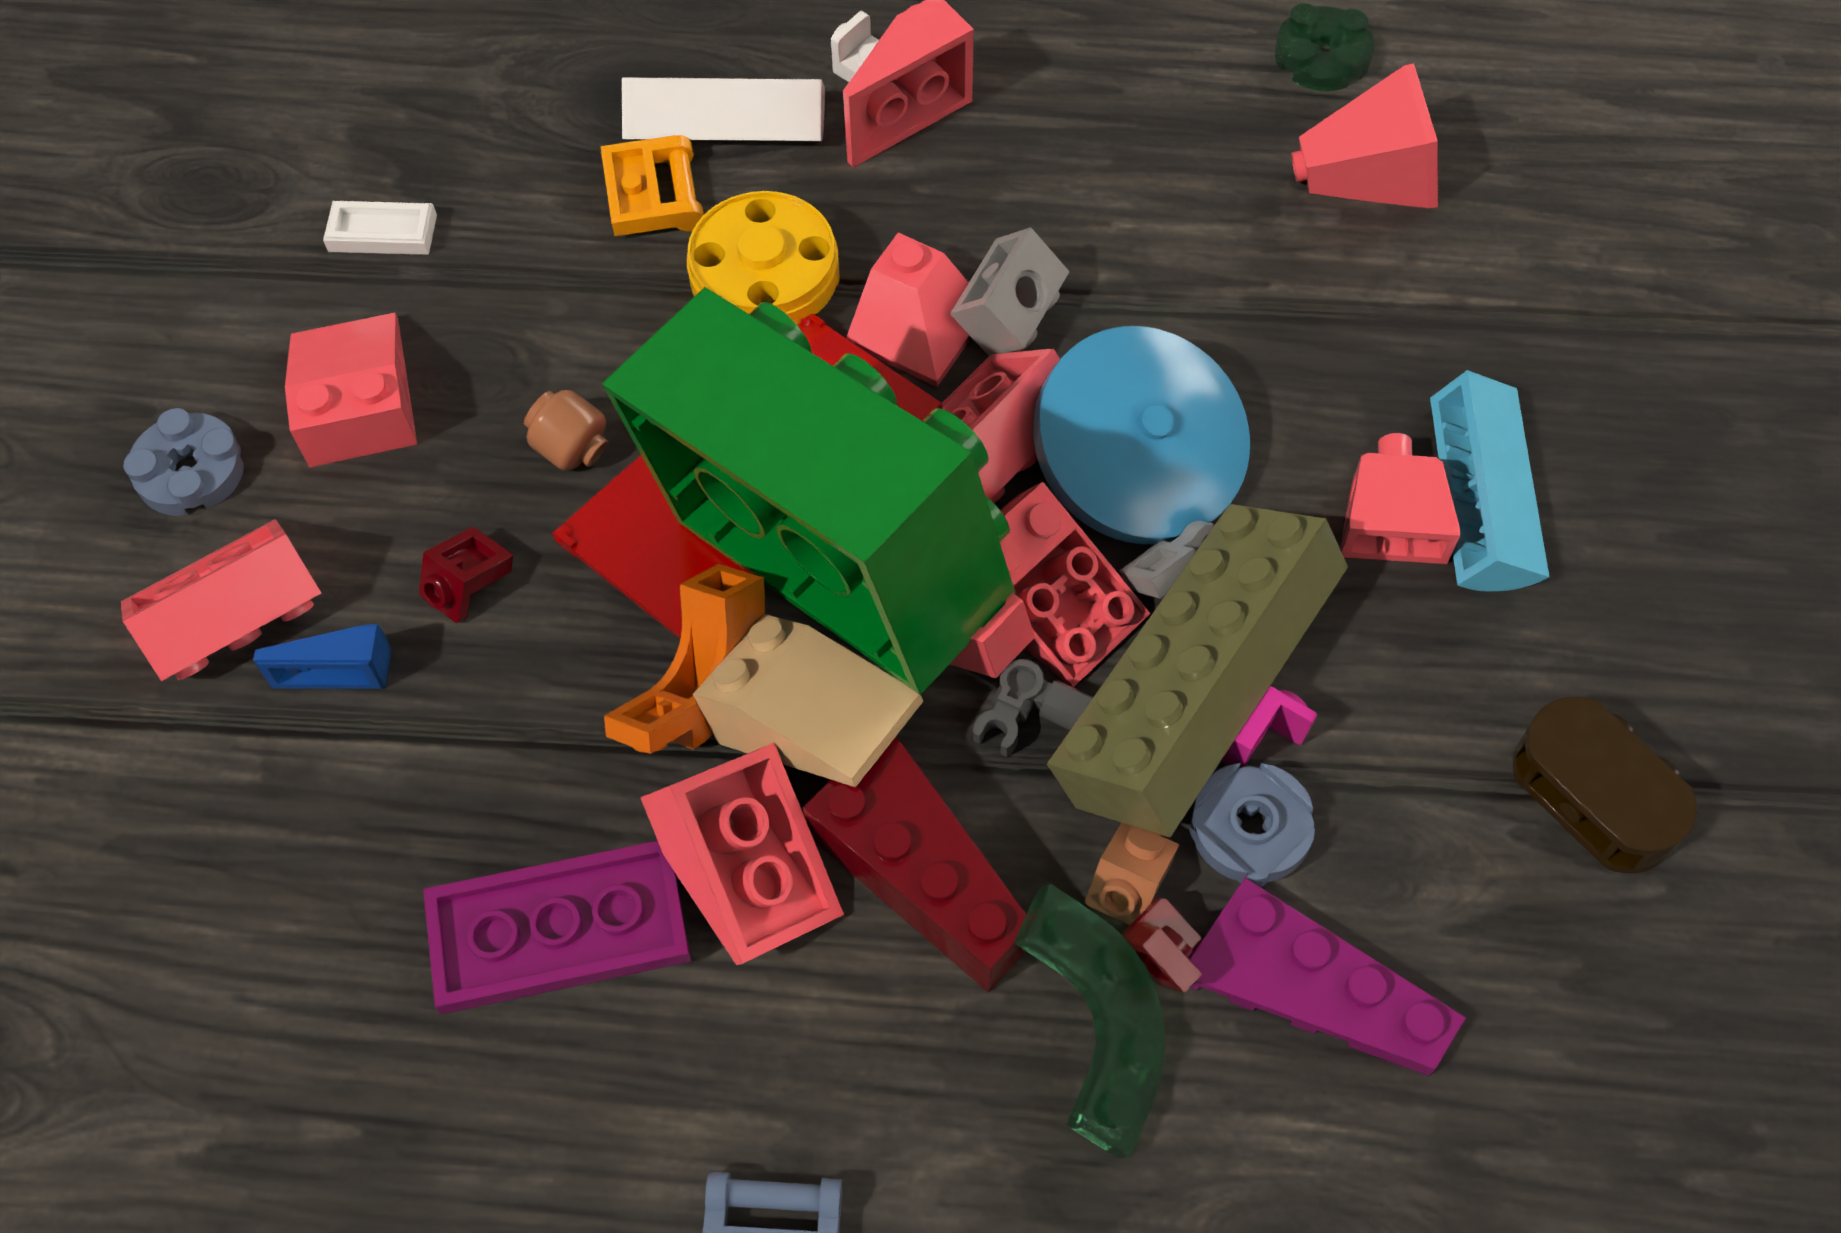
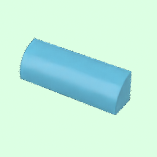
(1490, 484)

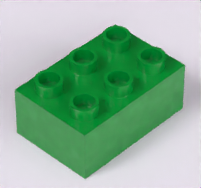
(819, 482)

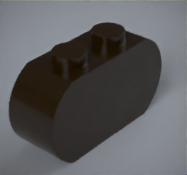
(1604, 784)

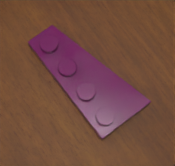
(1296, 969)

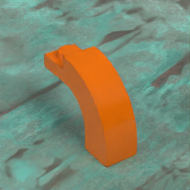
(716, 615)

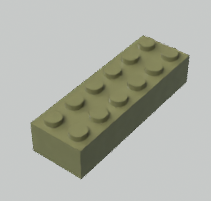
(1199, 668)

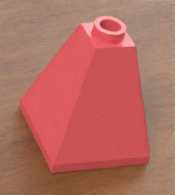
(1375, 147)

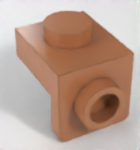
(1130, 872)

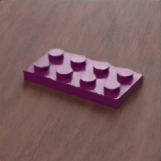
(554, 927)

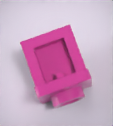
(1276, 711)

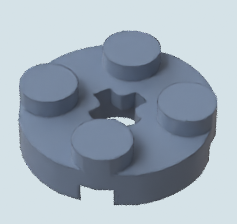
(173, 438)
(1252, 790)

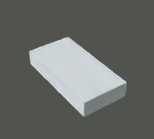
(380, 227)

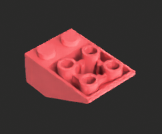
(1067, 585)

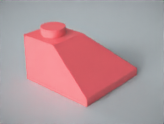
(908, 310)

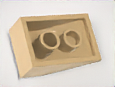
(807, 697)

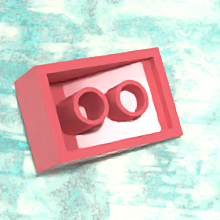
(909, 79)
(349, 390)
(744, 853)

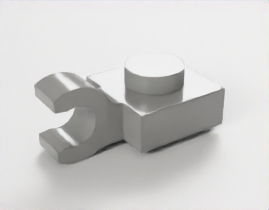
(1162, 564)

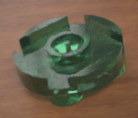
(1313, 26)

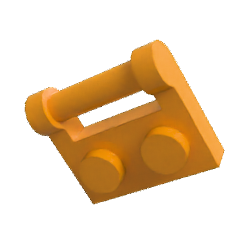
(635, 190)

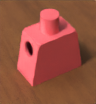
(1400, 507)

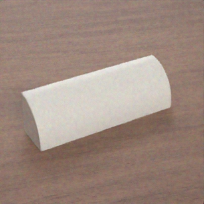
(723, 109)

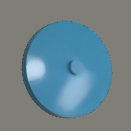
(1141, 434)

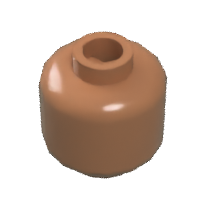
(566, 429)

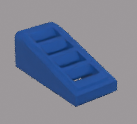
(333, 660)

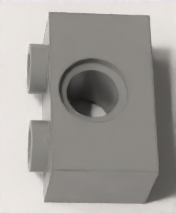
(1010, 293)

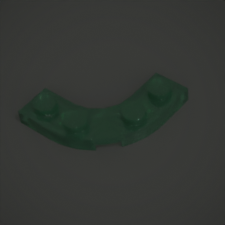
(1124, 1013)

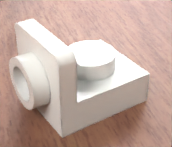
(852, 45)

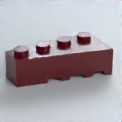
(920, 863)

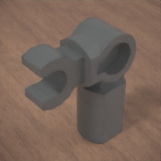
(1023, 691)

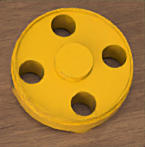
(765, 251)

